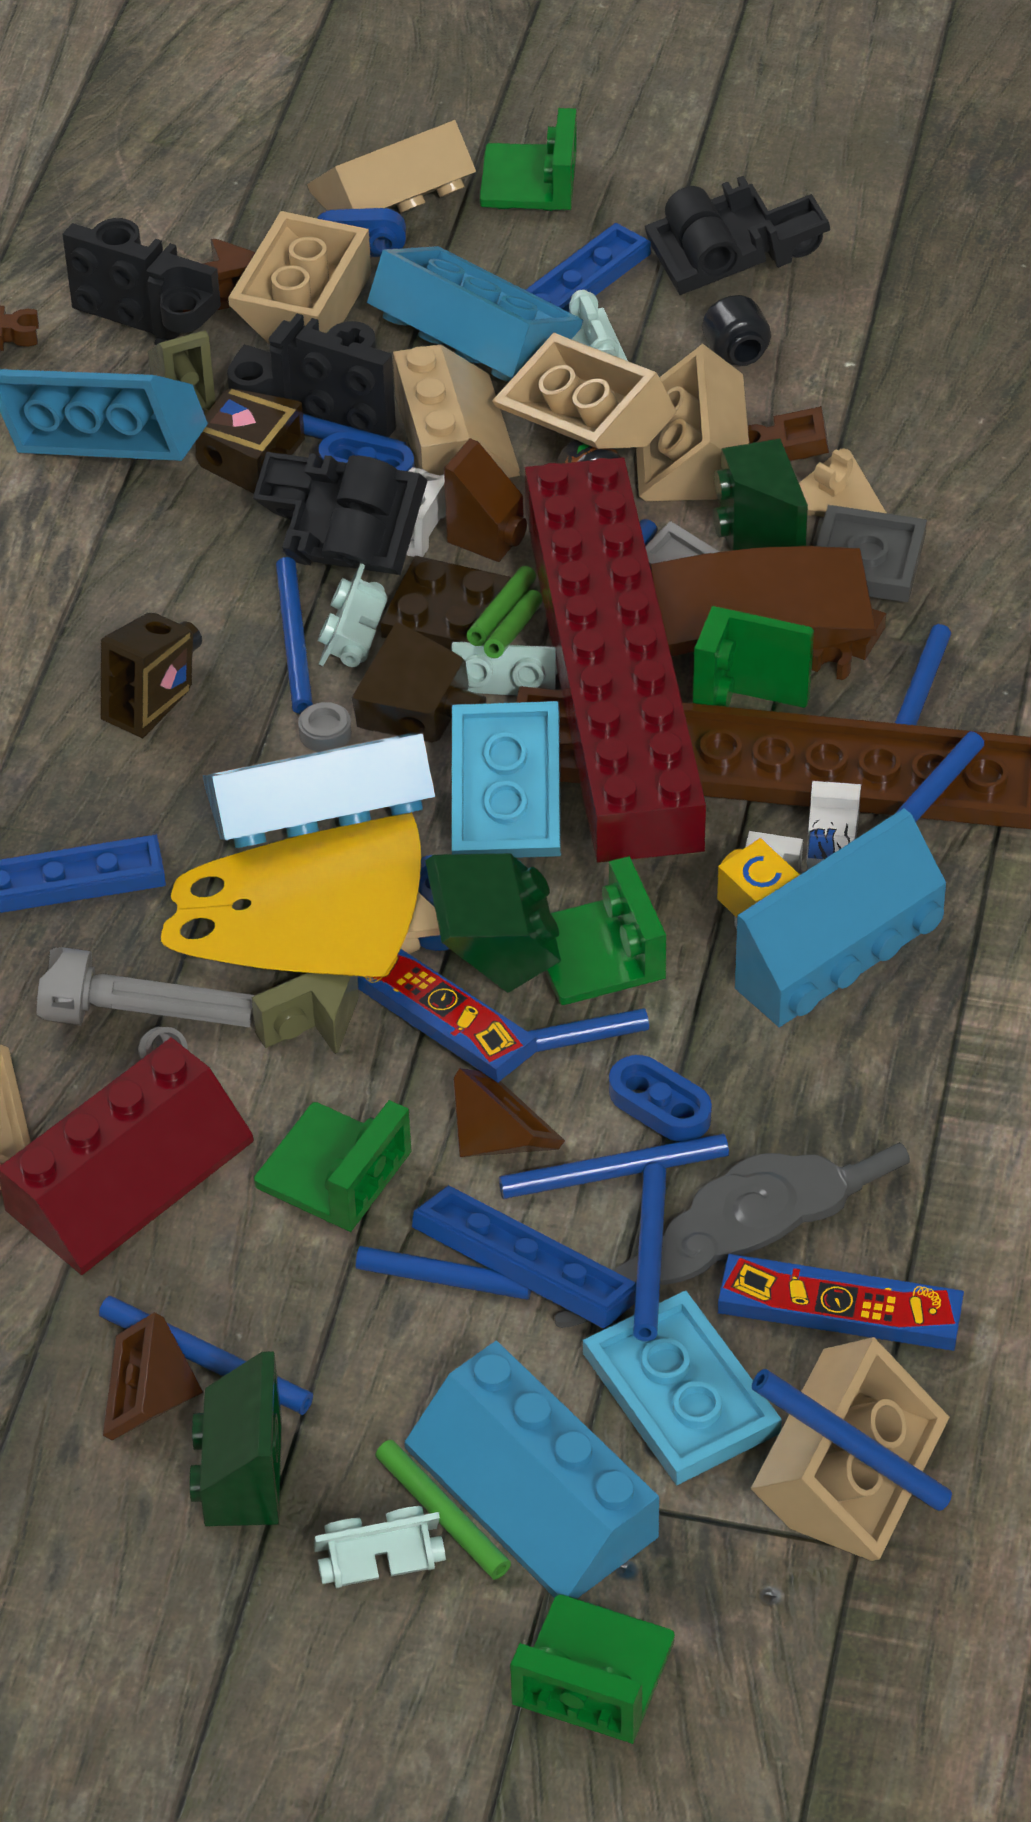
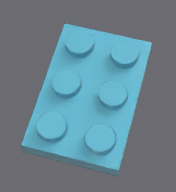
(506, 779)
(682, 1389)

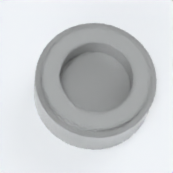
(324, 726)

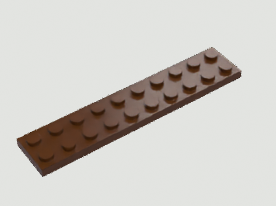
(781, 753)

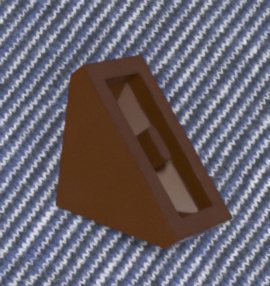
(496, 1120)
(146, 1376)

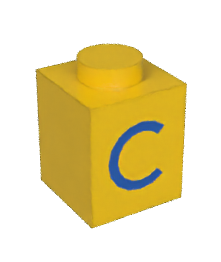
(751, 875)

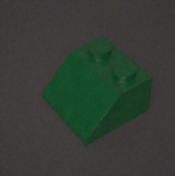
(759, 498)
(494, 915)
(240, 1447)

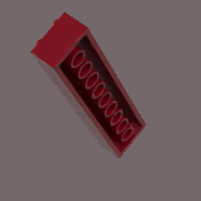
(614, 662)

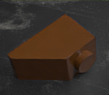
(482, 504)

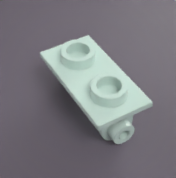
(596, 327)
(342, 632)
(515, 668)
(402, 1538)

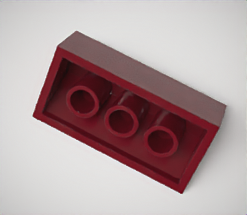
(124, 1156)

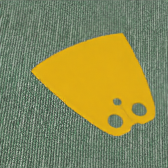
(317, 901)

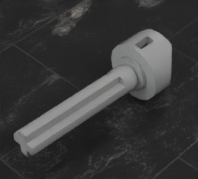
(75, 987)

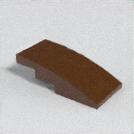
(789, 584)

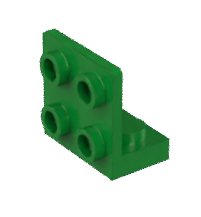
(533, 173)
(752, 659)
(609, 941)
(336, 1162)
(591, 1668)

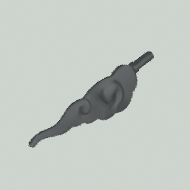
(755, 1207)

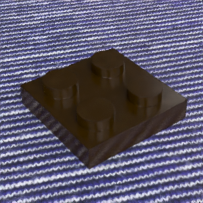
(441, 600)

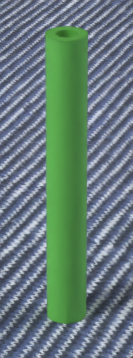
(501, 606)
(513, 624)
(451, 1517)

